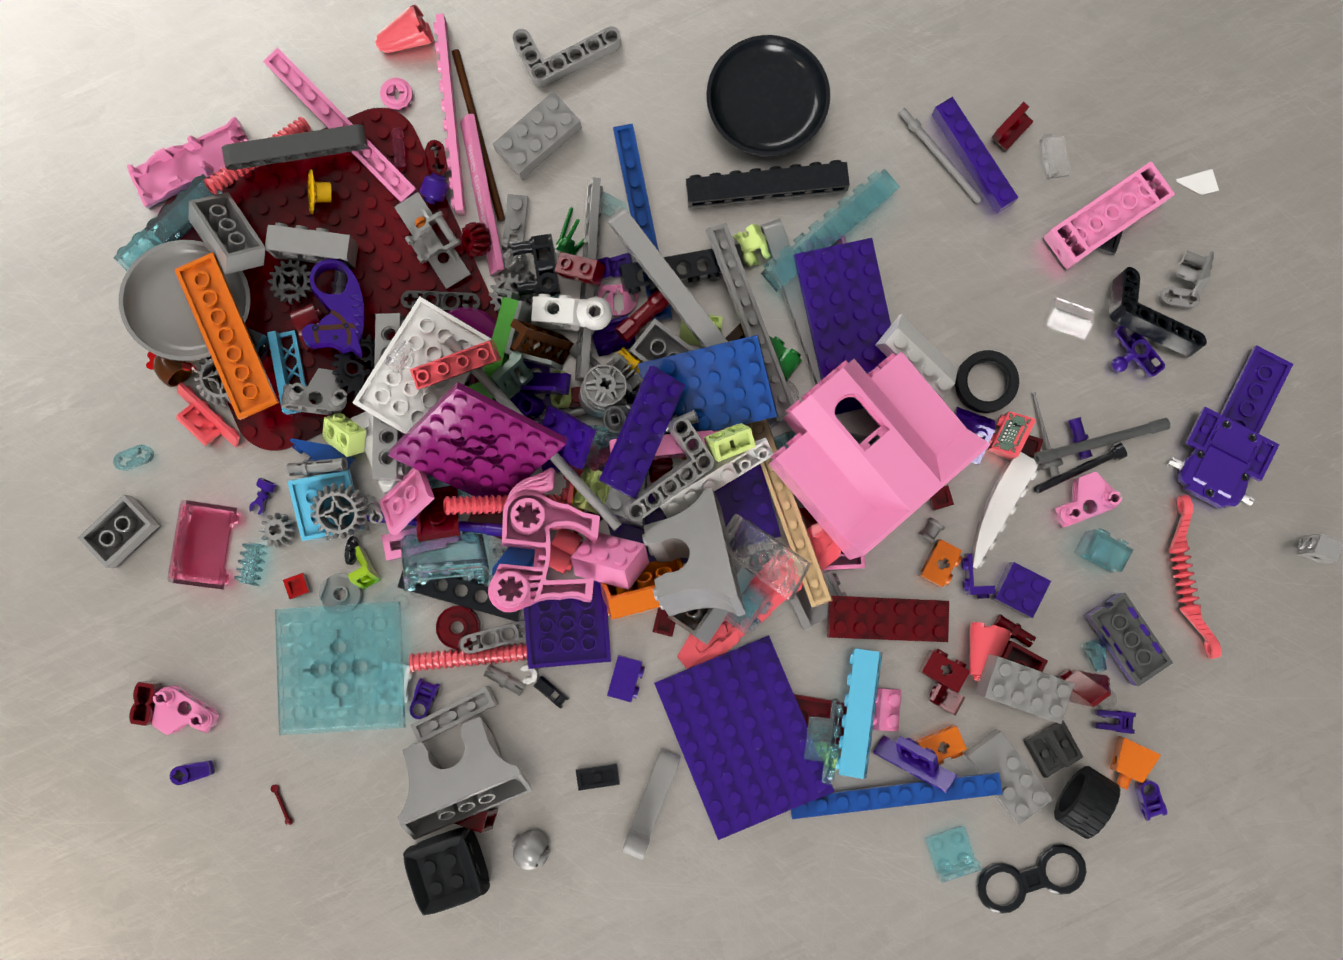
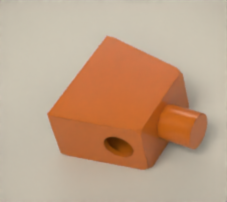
(1132, 761)

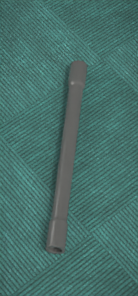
(1151, 427)

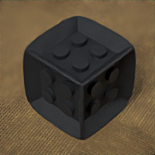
(446, 870)

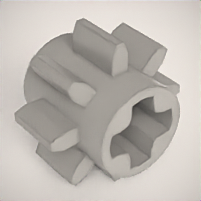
(514, 263)

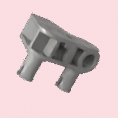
(322, 389)

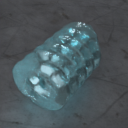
(250, 563)

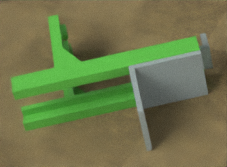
(505, 336)

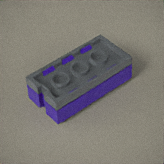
(1129, 639)

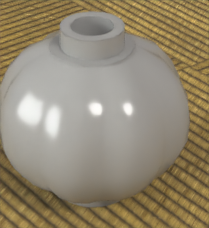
(530, 849)

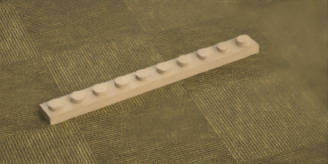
(792, 521)

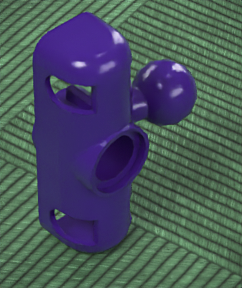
(1129, 342)

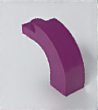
(476, 319)

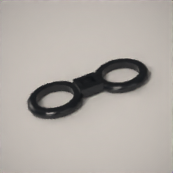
(1031, 879)

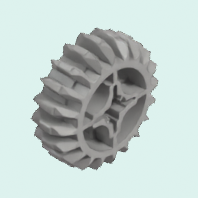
(204, 379)
(339, 526)

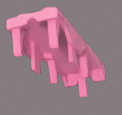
(178, 165)

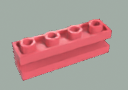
(455, 364)

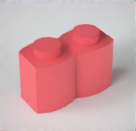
(562, 549)

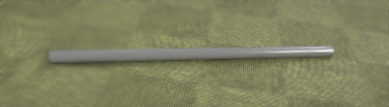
(557, 460)

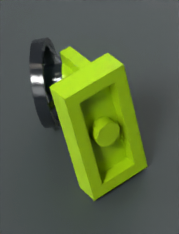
(365, 575)

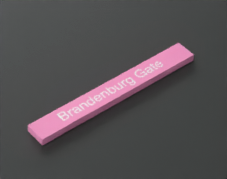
(481, 191)

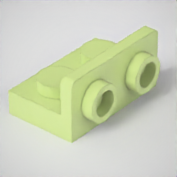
(602, 490)

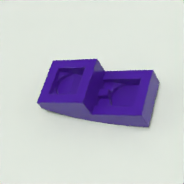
(612, 265)

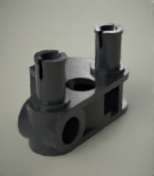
(539, 247)

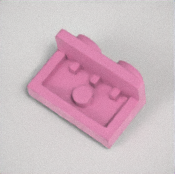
(887, 710)

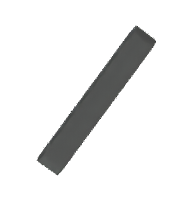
(294, 147)

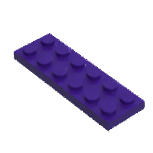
(642, 432)

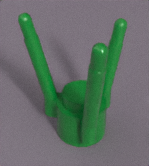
(566, 244)

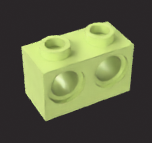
(344, 434)
(730, 442)

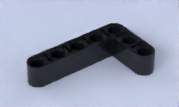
(1148, 322)

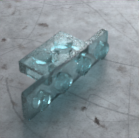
(822, 740)

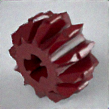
(476, 239)
(659, 468)

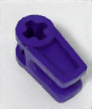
(1123, 723)
(192, 772)

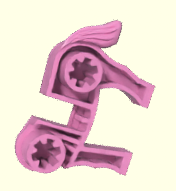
(527, 525)

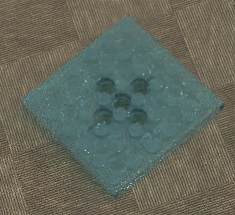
(311, 638)

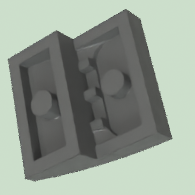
(1053, 749)

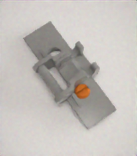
(426, 243)

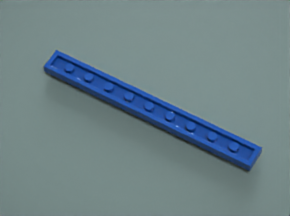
(637, 193)
(899, 795)

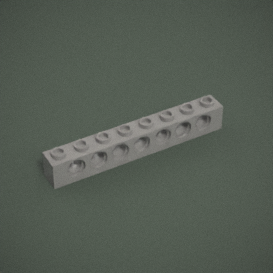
(381, 471)

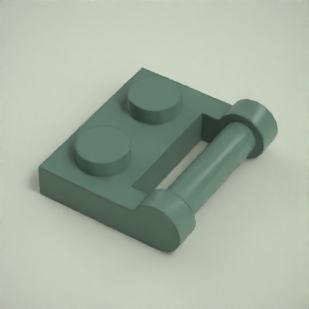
(507, 379)

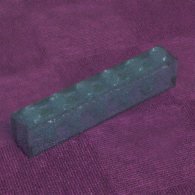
(167, 226)

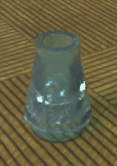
(1097, 654)

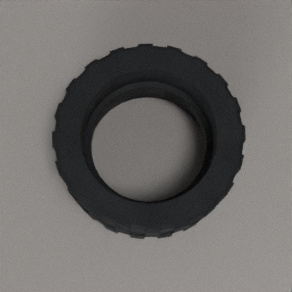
(1087, 802)

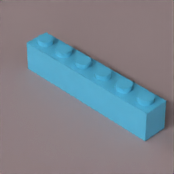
(860, 713)

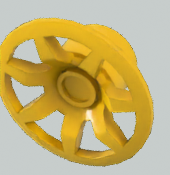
(317, 192)

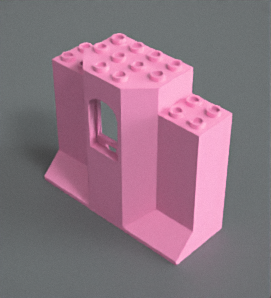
(865, 488)

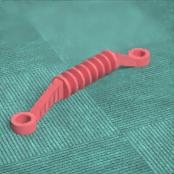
(1190, 610)

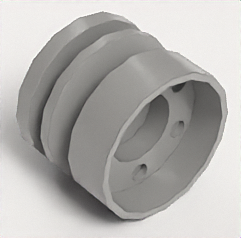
(597, 399)

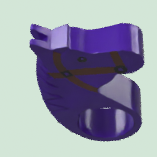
(346, 321)

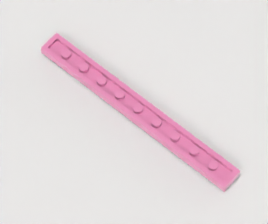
(448, 107)
(333, 118)

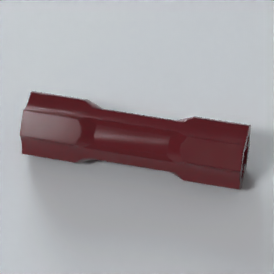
(630, 326)

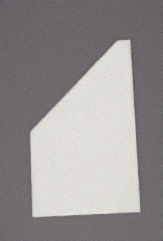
(1201, 182)

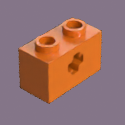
(939, 552)
(948, 736)

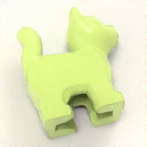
(752, 242)

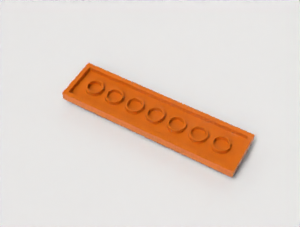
(226, 336)

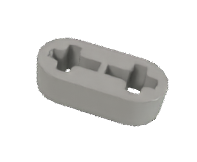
(1178, 302)

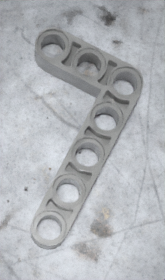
(565, 56)
(674, 474)
(650, 805)

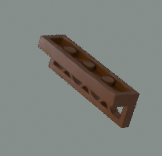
(546, 338)

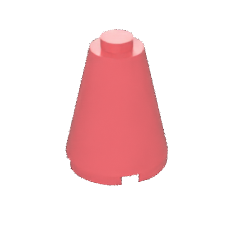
(405, 32)
(985, 641)

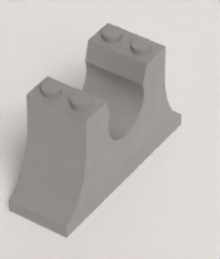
(710, 572)
(453, 794)

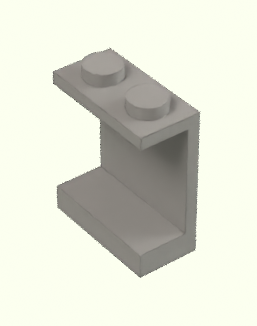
(802, 608)

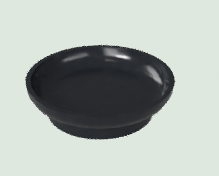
(768, 95)

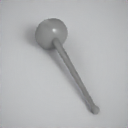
(1052, 465)

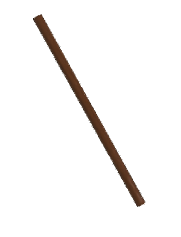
(471, 110)

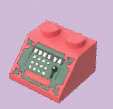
(1011, 435)

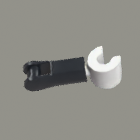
(544, 686)

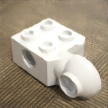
(571, 313)

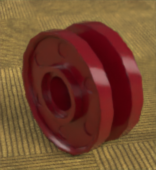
(445, 623)

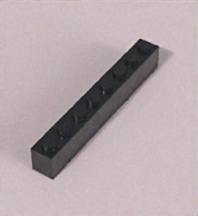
(767, 184)

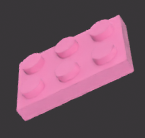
(406, 500)

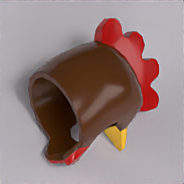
(170, 371)

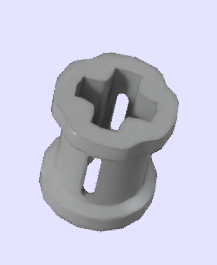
(931, 530)

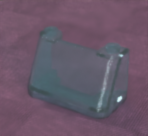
(443, 559)

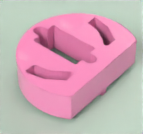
(629, 306)

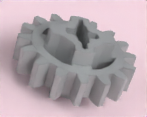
(510, 284)

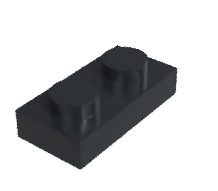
(597, 776)

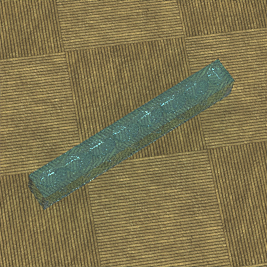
(833, 227)

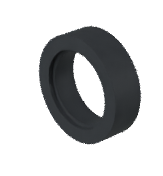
(1004, 364)

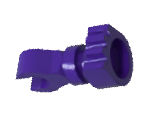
(266, 487)

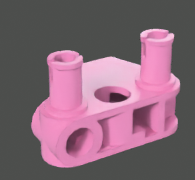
(1088, 491)
(172, 711)

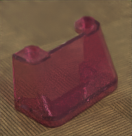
(201, 544)

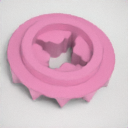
(388, 89)

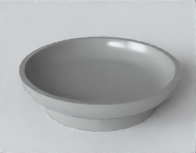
(157, 308)

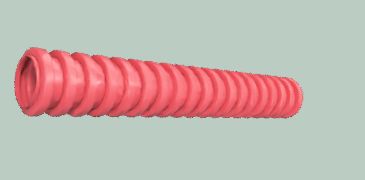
(225, 176)
(481, 504)
(458, 658)

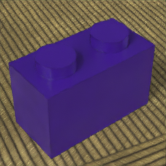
(625, 678)

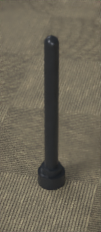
(1116, 452)

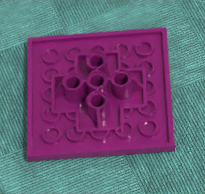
(476, 444)

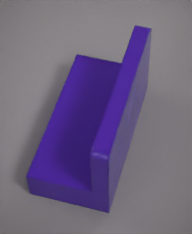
(549, 383)

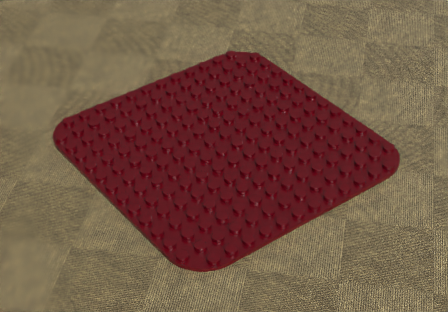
(383, 266)

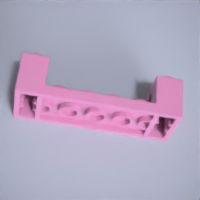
(1108, 215)

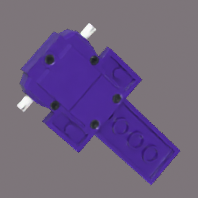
(1229, 443)

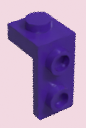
(968, 583)

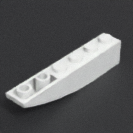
(718, 476)
(1001, 503)

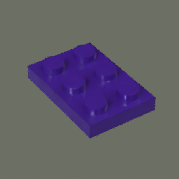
(578, 435)

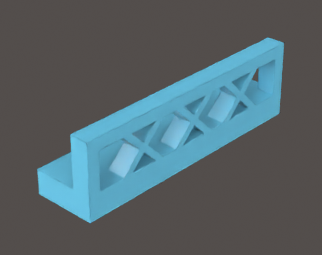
(279, 362)

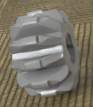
(277, 521)

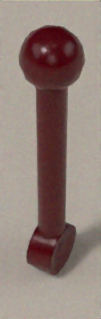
(275, 789)

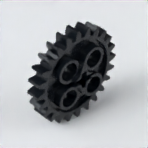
(355, 381)

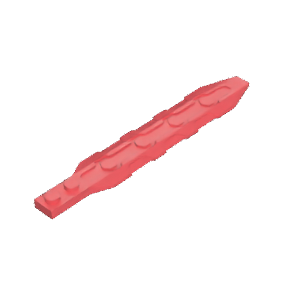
(696, 652)

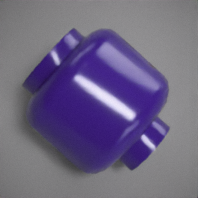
(434, 188)

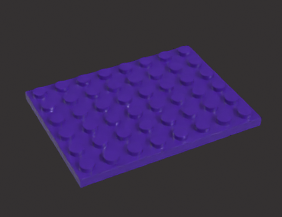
(742, 737)

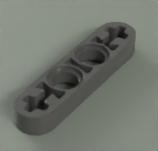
(441, 299)

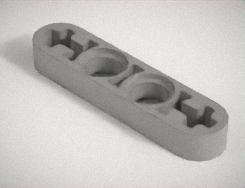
(499, 639)

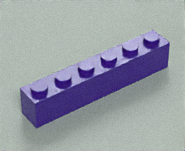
(974, 155)

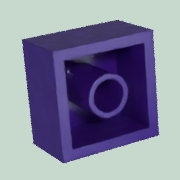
(1021, 590)

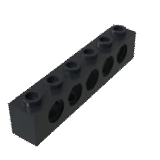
(629, 271)
(469, 600)

